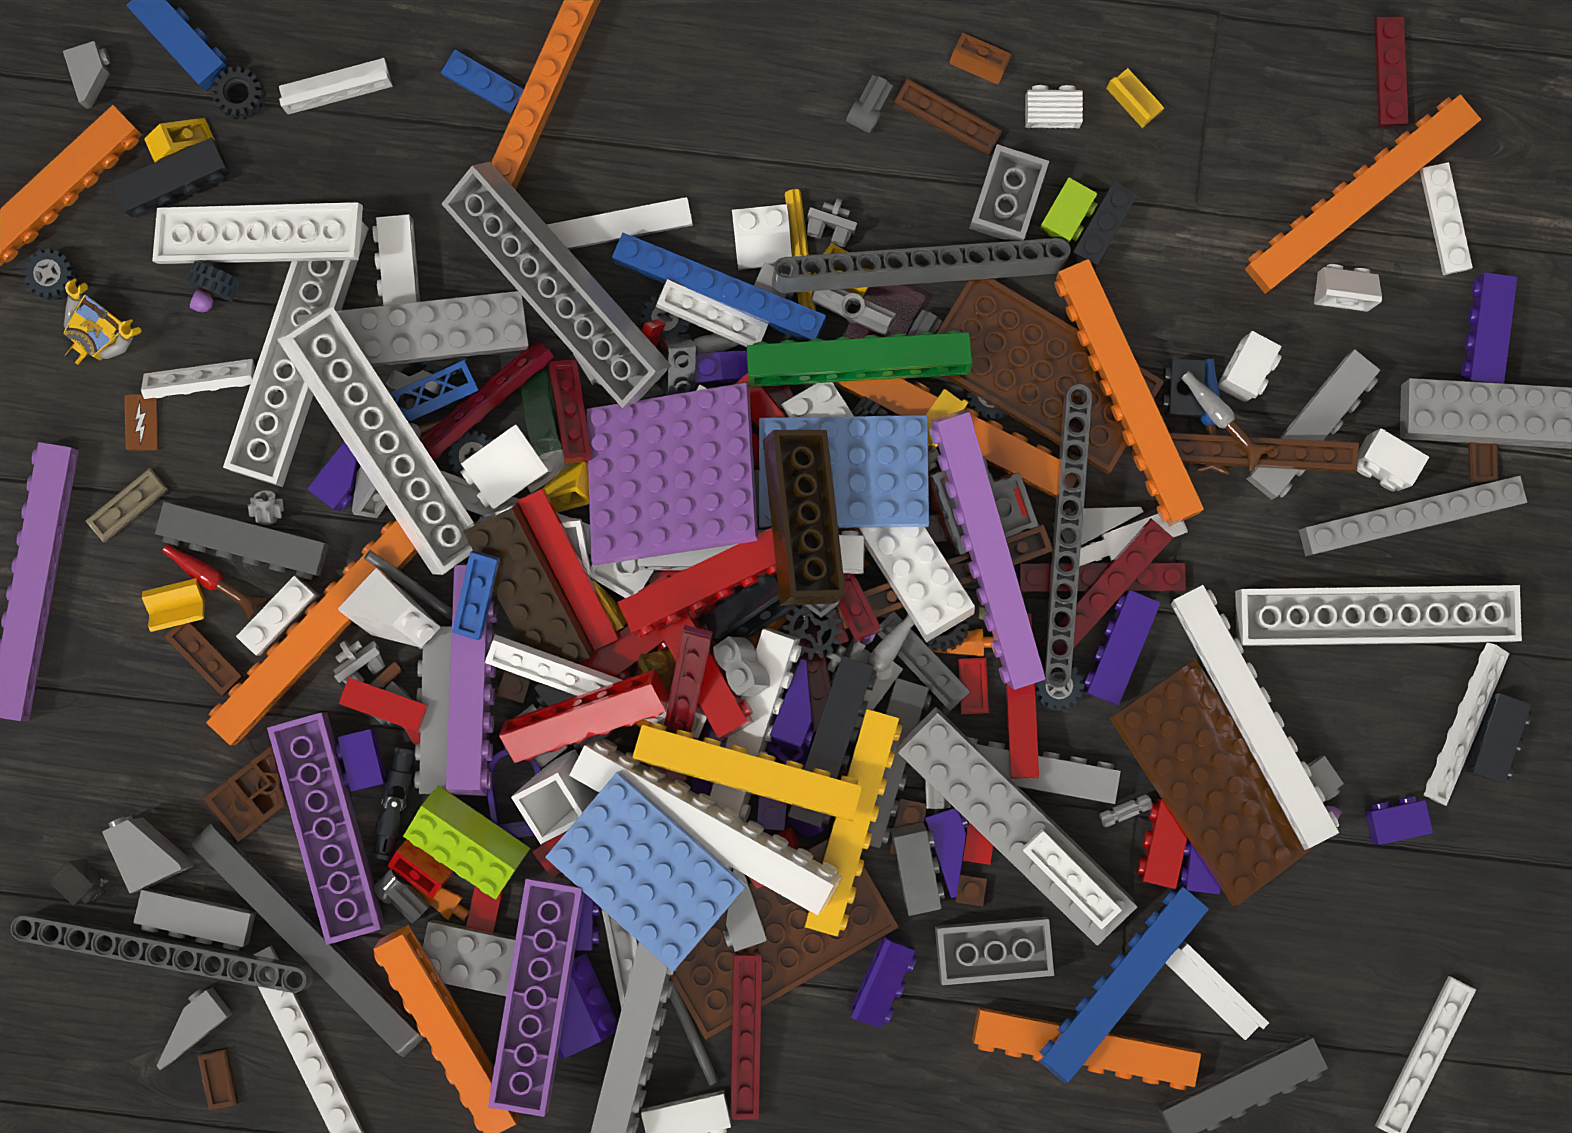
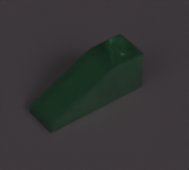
(540, 414)

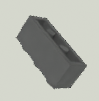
(917, 868)

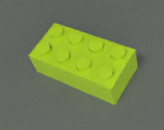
(466, 842)

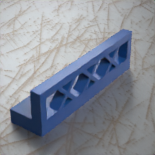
(440, 400)

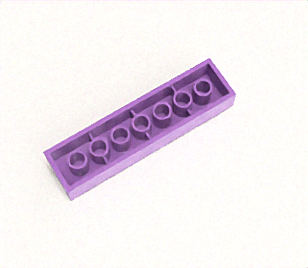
(470, 704)
(326, 828)
(536, 996)

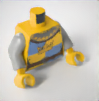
(93, 327)

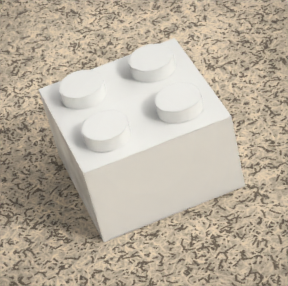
(1249, 367)
(1390, 460)

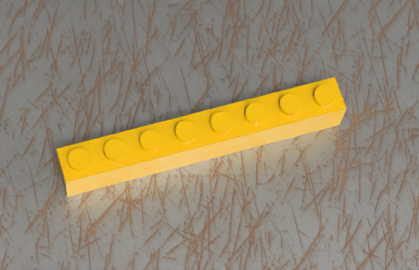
(746, 772)
(848, 837)

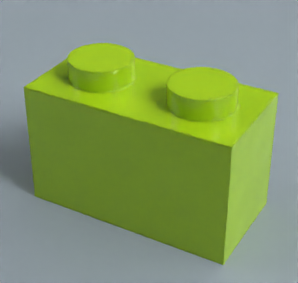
(1068, 211)

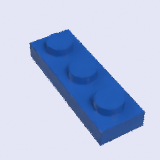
(482, 82)
(475, 595)

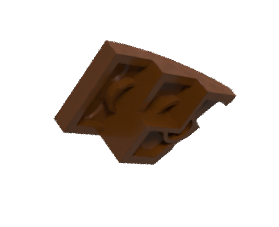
(248, 796)

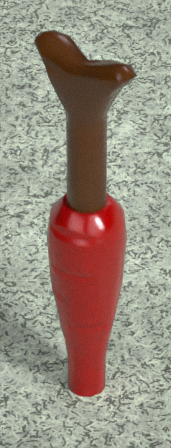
(212, 579)

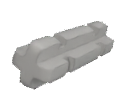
(1125, 810)

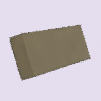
(127, 505)

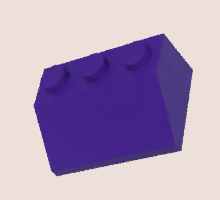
(883, 982)
(587, 1011)

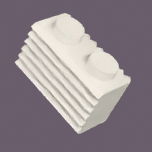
(1053, 107)

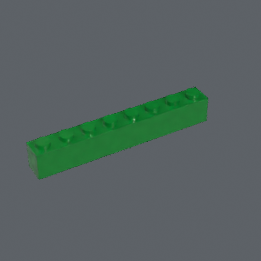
(859, 359)

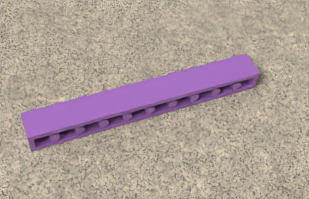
(987, 549)
(34, 577)

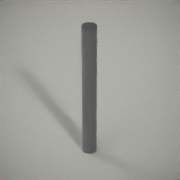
(409, 584)
(693, 1037)

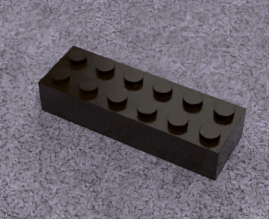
(803, 517)
(529, 586)

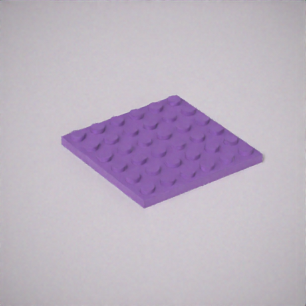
(671, 475)

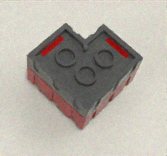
(1010, 499)

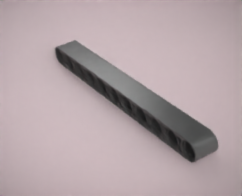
(910, 273)
(1073, 523)
(307, 939)
(149, 955)

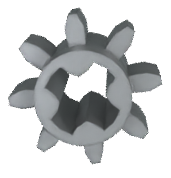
(265, 507)

